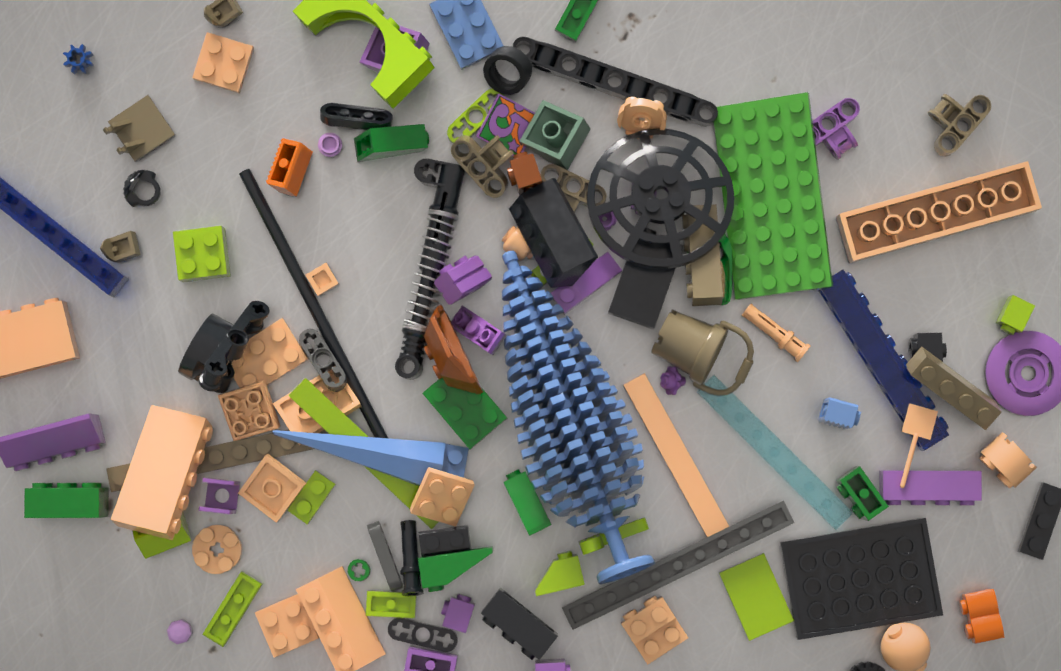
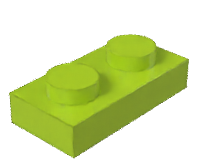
(311, 497)
(390, 604)

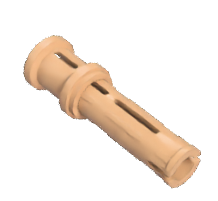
(785, 339)

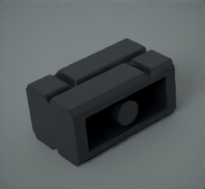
(444, 540)

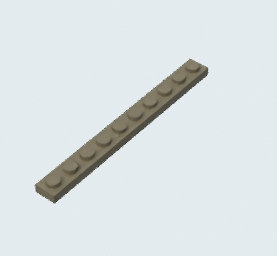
(227, 455)

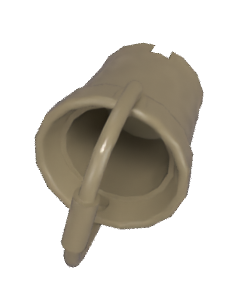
(695, 347)

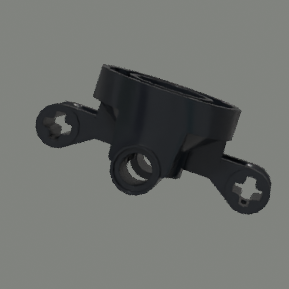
(218, 345)

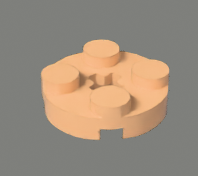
(636, 108)
(205, 557)

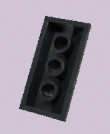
(553, 233)

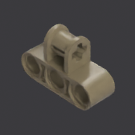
(950, 117)
(491, 155)
(565, 177)

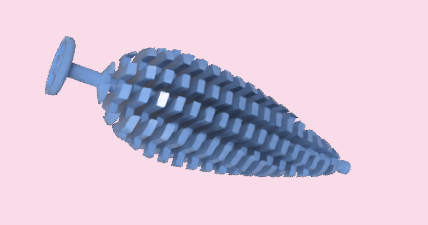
(569, 418)

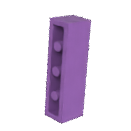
(931, 485)

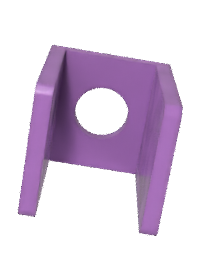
(212, 504)

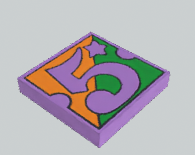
(508, 122)

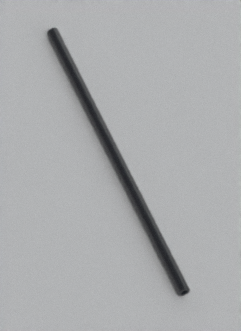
(311, 301)

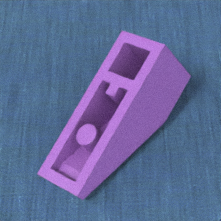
(593, 278)

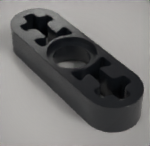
(406, 624)

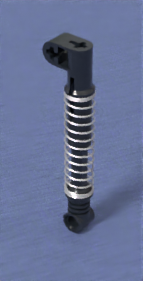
(432, 257)

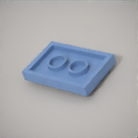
(466, 29)

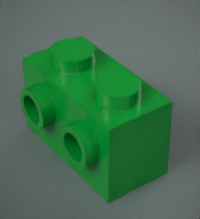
(862, 493)

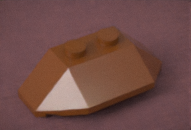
(449, 354)

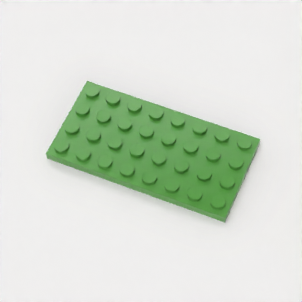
(778, 201)

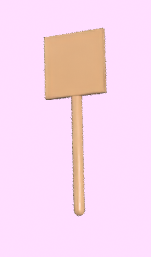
(920, 423)

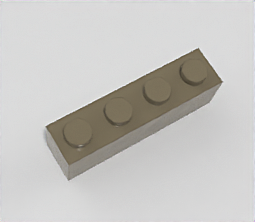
(705, 272)
(953, 388)

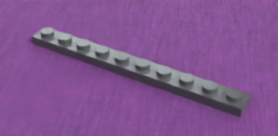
(678, 565)

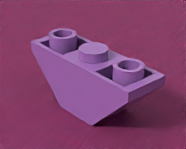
(478, 330)

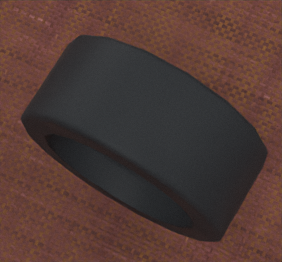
(497, 81)

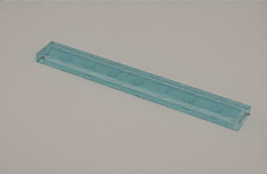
(777, 455)

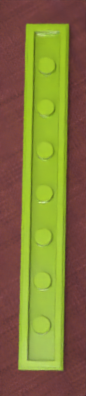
(337, 423)

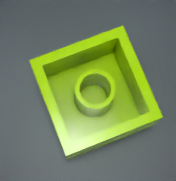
(201, 254)

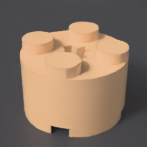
(1007, 460)

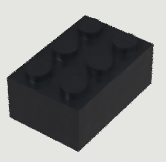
(518, 624)

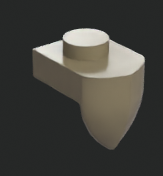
(222, 12)
(121, 247)

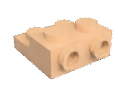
(653, 629)

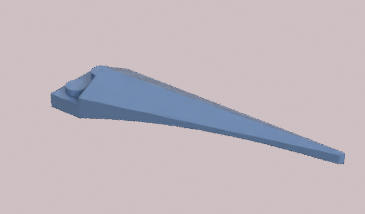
(394, 457)

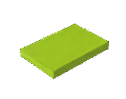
(756, 596)

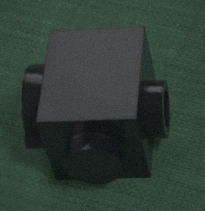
(931, 342)

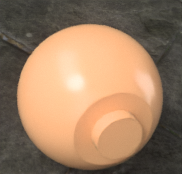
(905, 647)

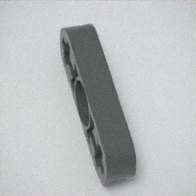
(337, 370)
(385, 556)

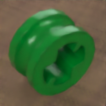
(365, 566)

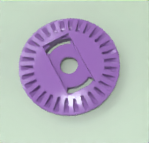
(1020, 395)

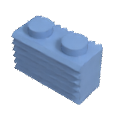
(839, 413)

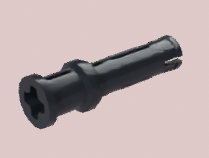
(410, 567)

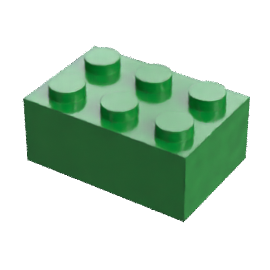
(467, 413)
(66, 501)

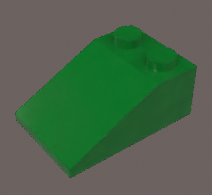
(444, 568)

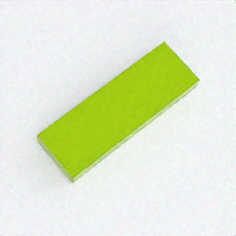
(232, 609)

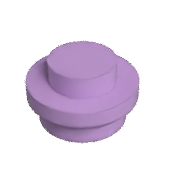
(330, 144)

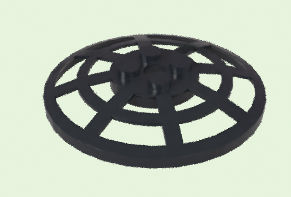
(658, 210)

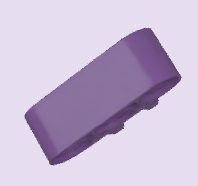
(840, 132)

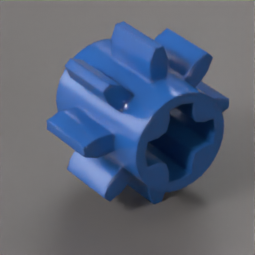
(71, 58)

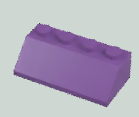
(51, 440)

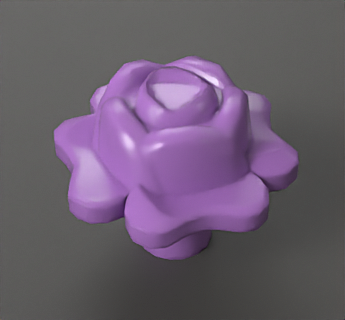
(672, 380)

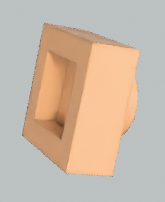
(322, 279)

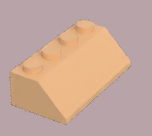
(340, 621)

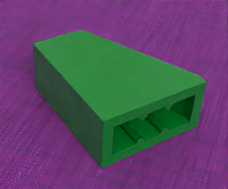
(391, 142)
(526, 502)

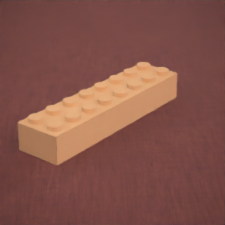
(938, 212)

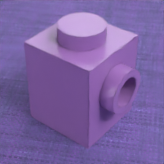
(457, 612)

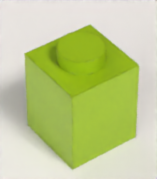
(1014, 315)

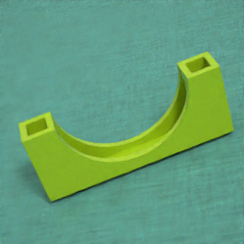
(403, 62)

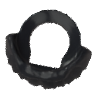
(129, 184)

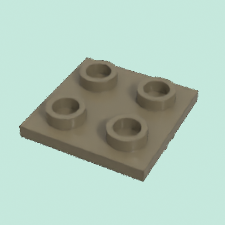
(140, 128)

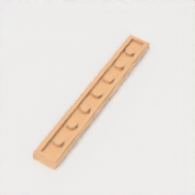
(676, 455)

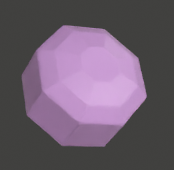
(179, 631)

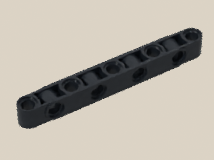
(596, 75)

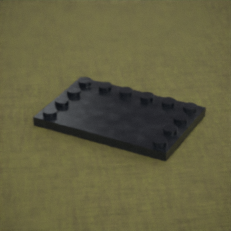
(861, 578)

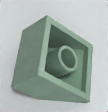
(555, 134)

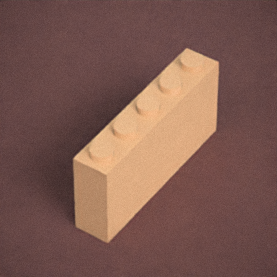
(36, 338)
(162, 472)

